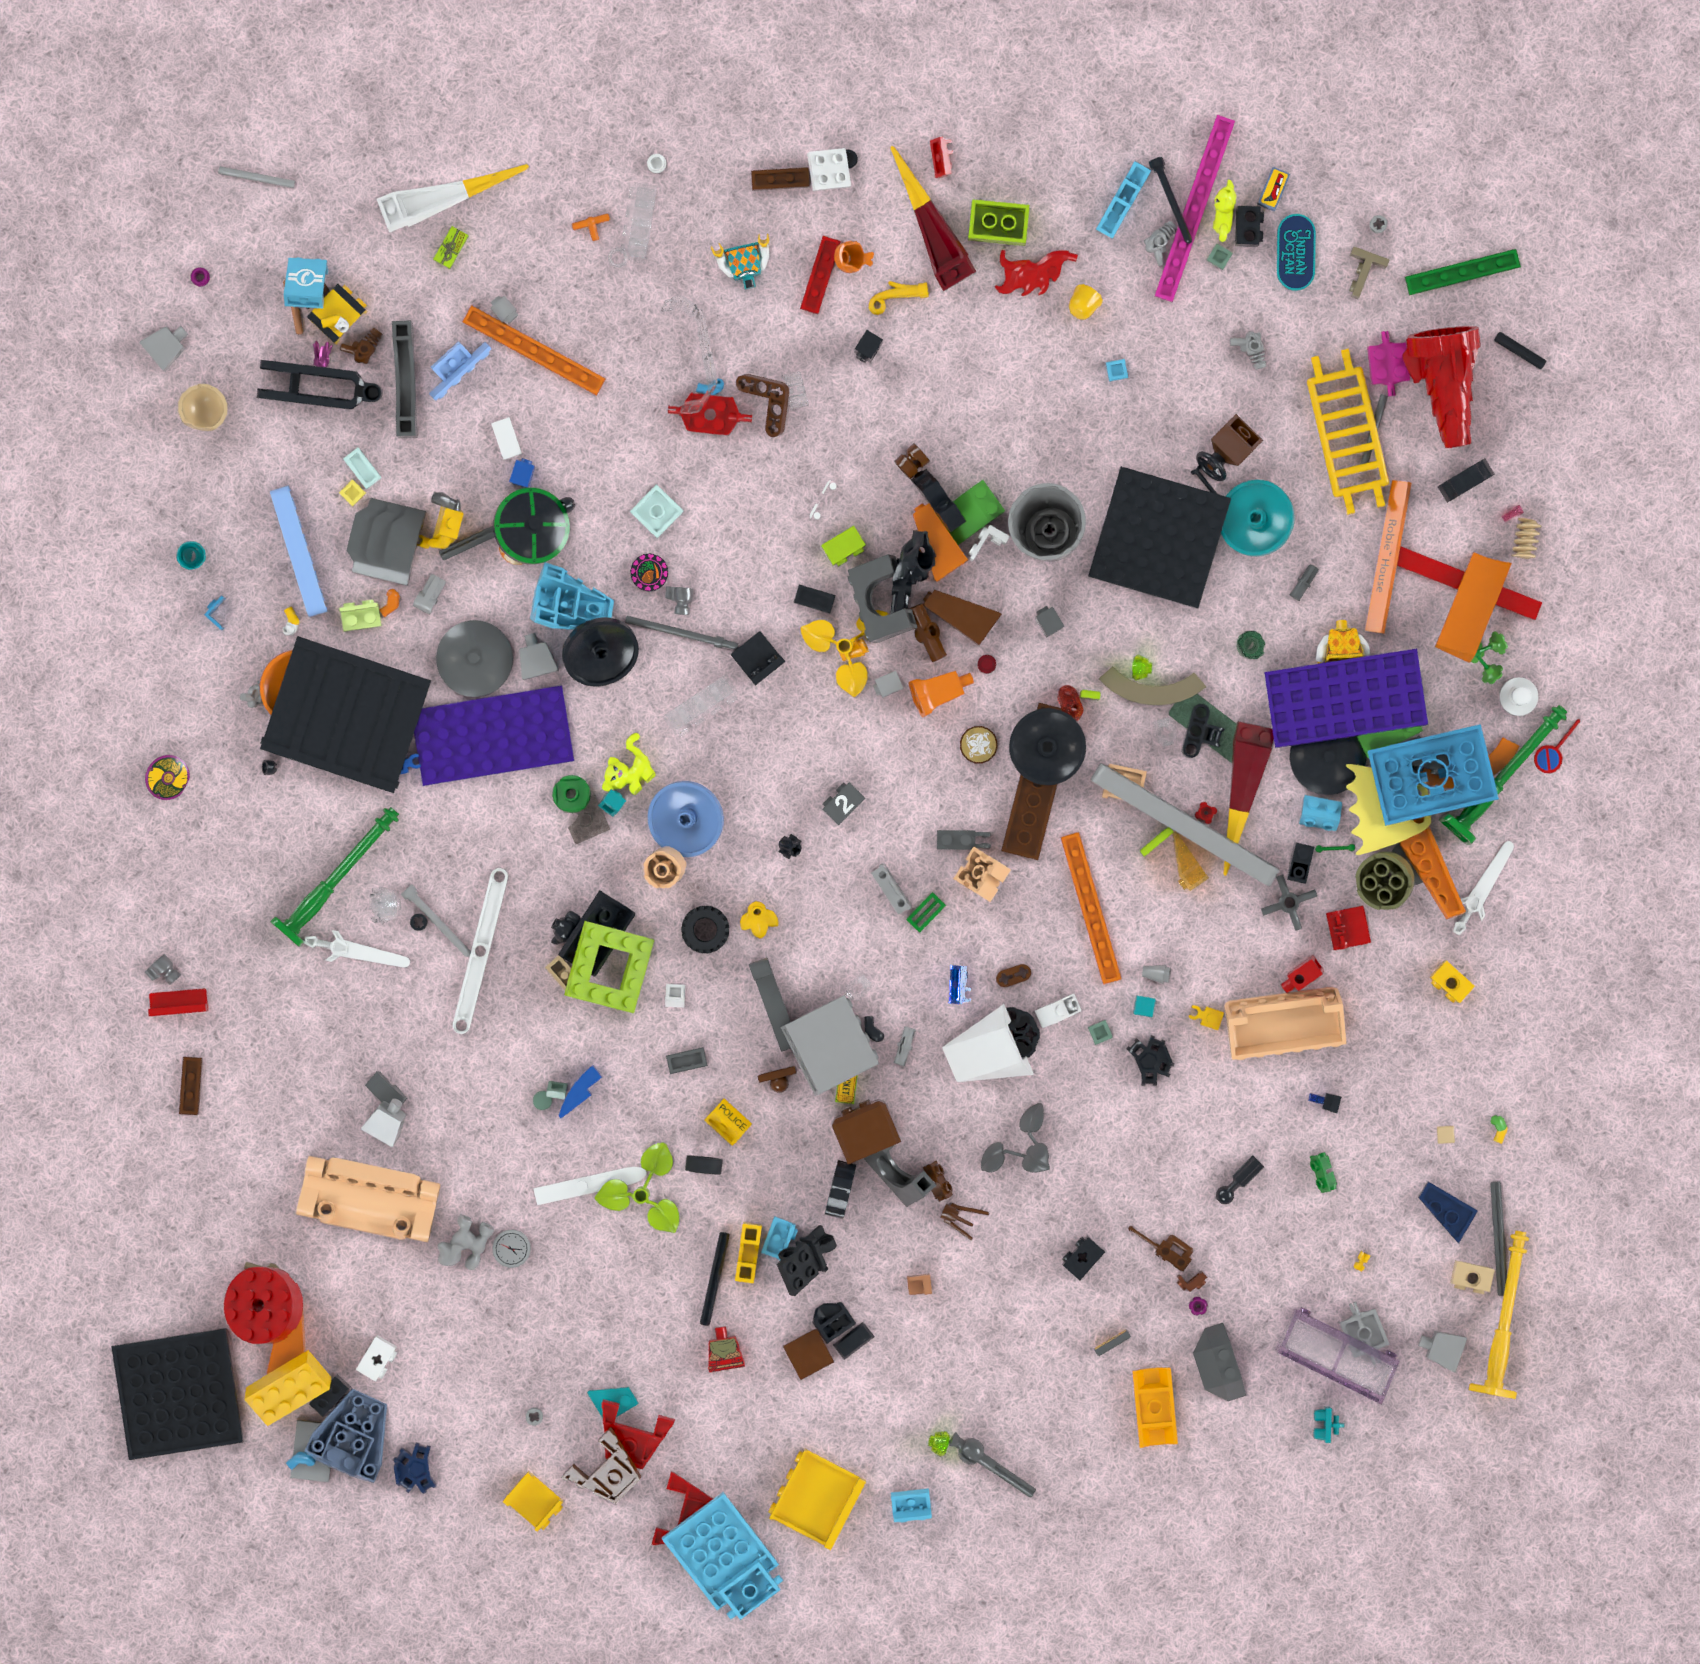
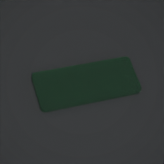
(1181, 713)

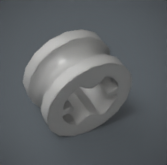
(1383, 227)
(535, 1422)

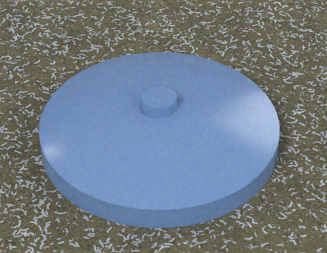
(686, 818)

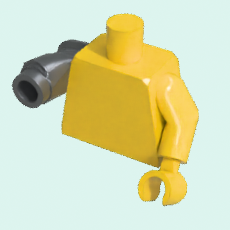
(447, 523)

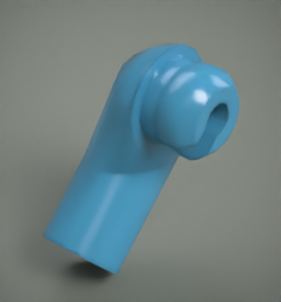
(702, 388)
(302, 1458)

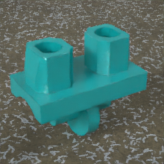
(1326, 1416)

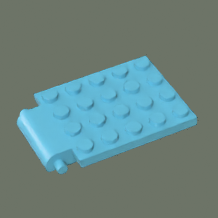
(725, 1557)

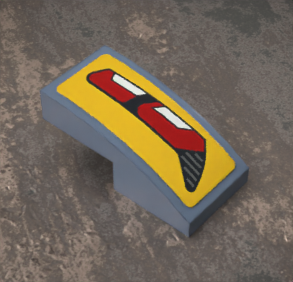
(1273, 189)

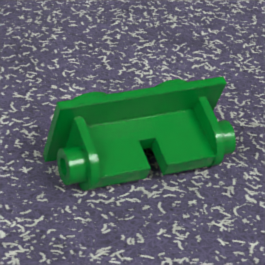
(1325, 1181)

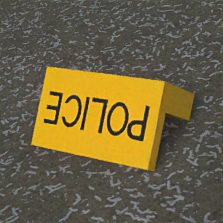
(728, 1122)

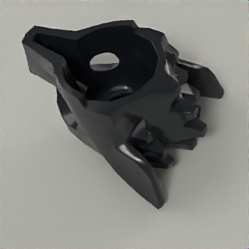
(913, 562)

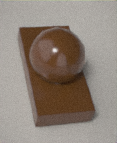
(778, 1079)

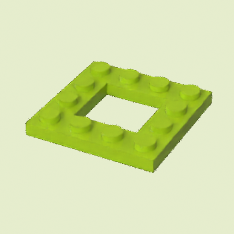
(639, 954)

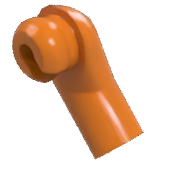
(392, 602)

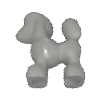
(451, 1252)

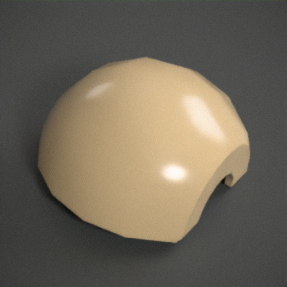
(202, 407)

